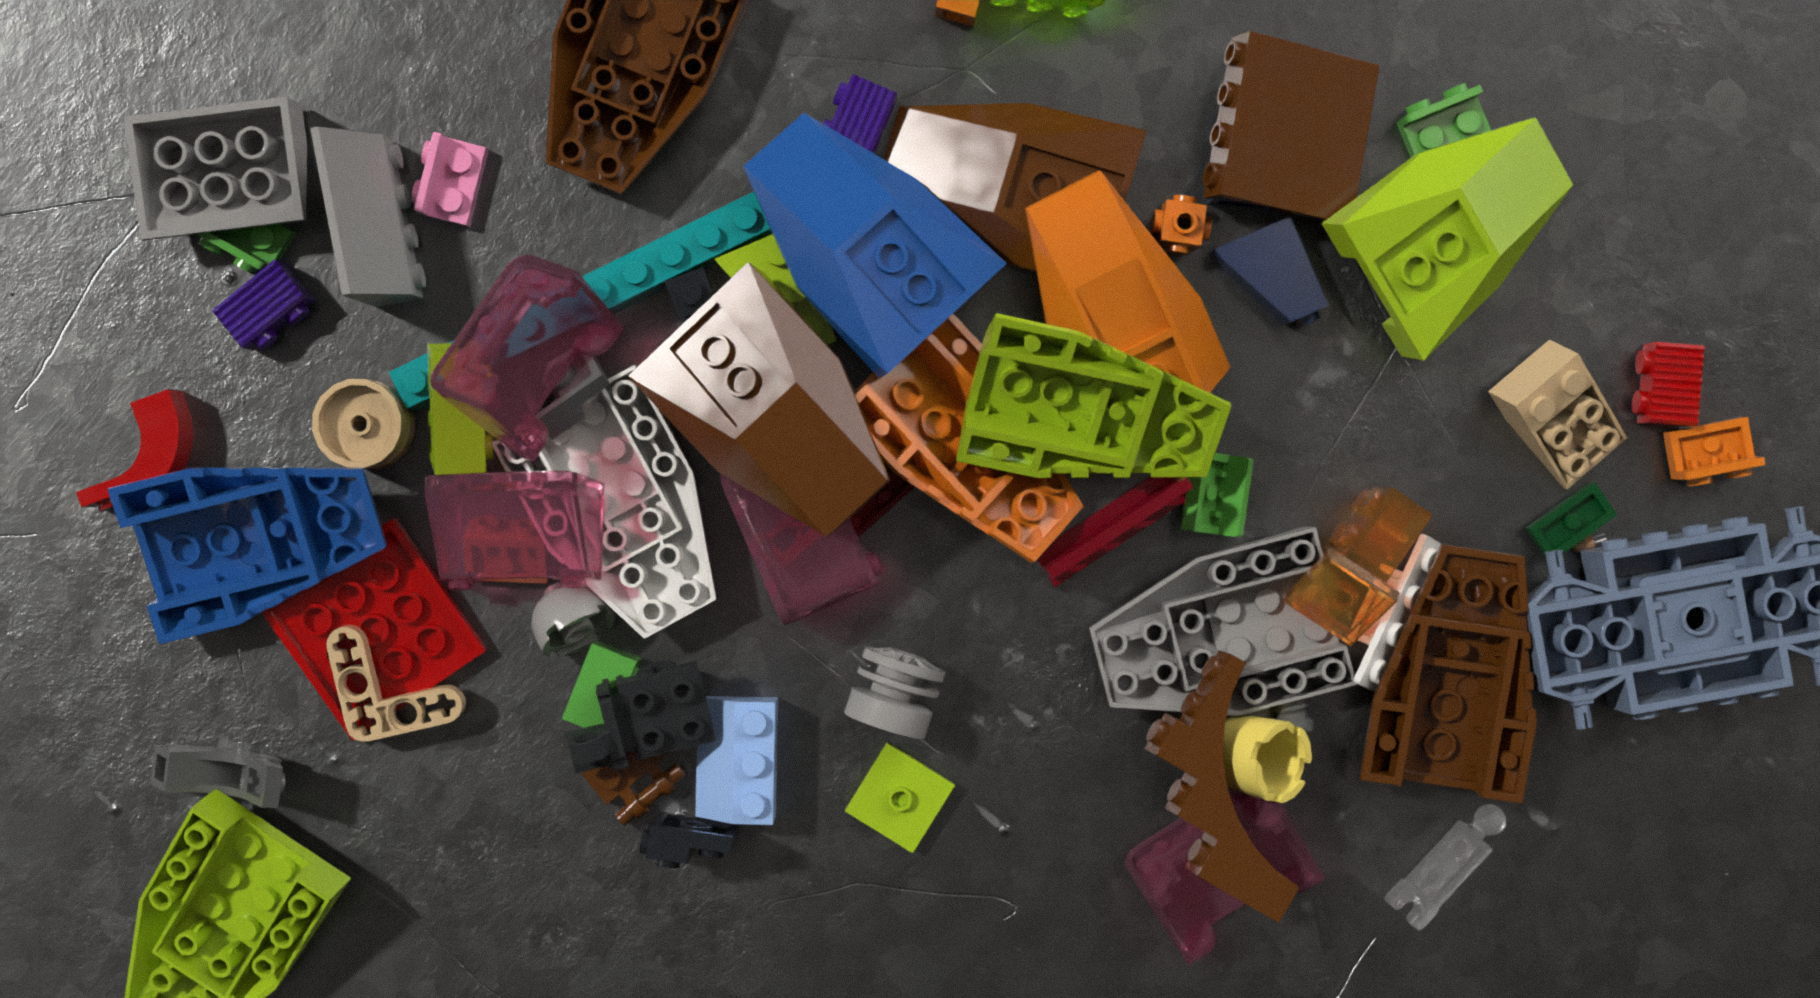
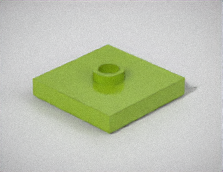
(899, 797)

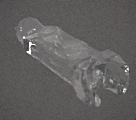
(1446, 866)

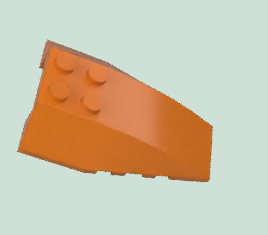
(917, 430)

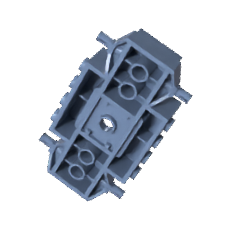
(1630, 629)

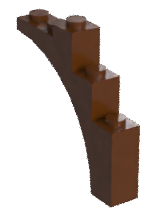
(1202, 797)

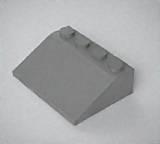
(218, 167)
(368, 216)

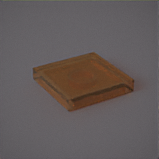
(1341, 596)

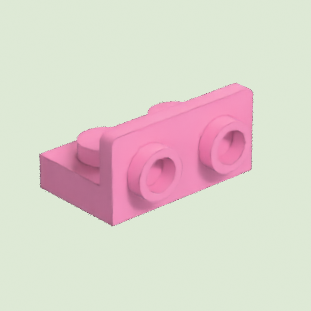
(449, 179)

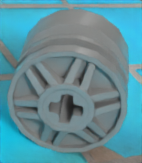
(894, 692)

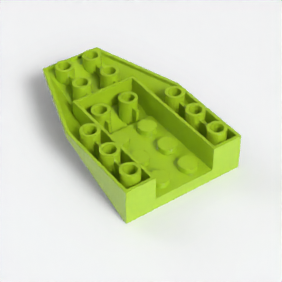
(1450, 228)
(228, 907)

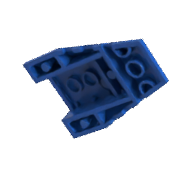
(243, 538)

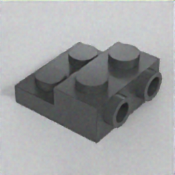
(578, 384)

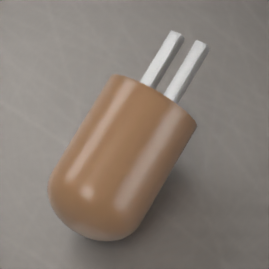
(1587, 543)

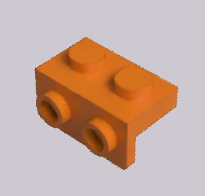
(1711, 450)

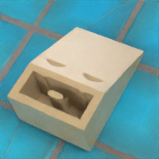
(1559, 412)

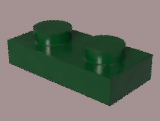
(1571, 520)

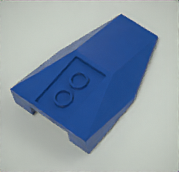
(866, 241)

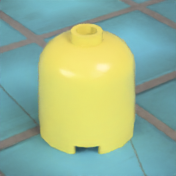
(1265, 757)

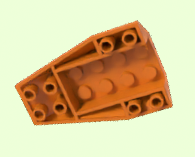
(1118, 285)

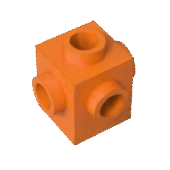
(1170, 235)

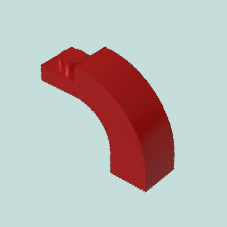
(164, 446)

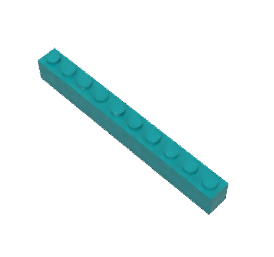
(637, 273)

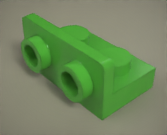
(1444, 121)
(251, 246)

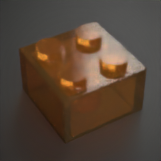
(1380, 530)

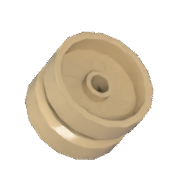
(357, 401)

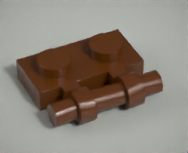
(612, 783)

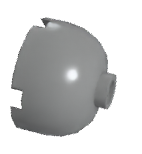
(568, 619)

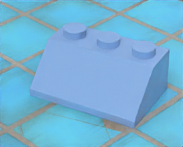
(740, 768)

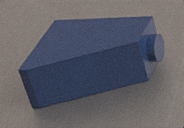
(1274, 272)

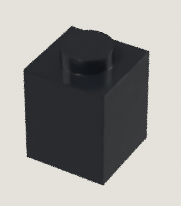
(689, 292)

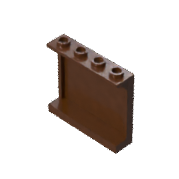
(1290, 126)

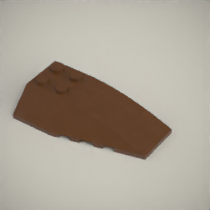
(1459, 682)

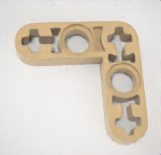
(382, 709)

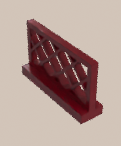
(1112, 526)

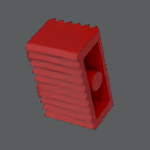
(1669, 384)

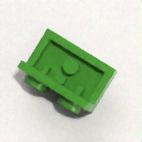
(1220, 499)

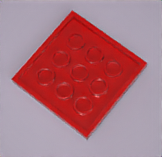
(403, 609)

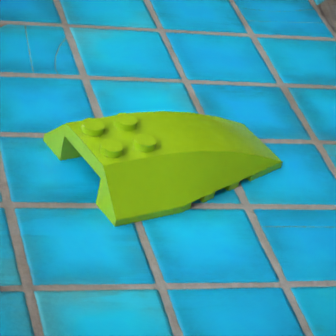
(1080, 407)

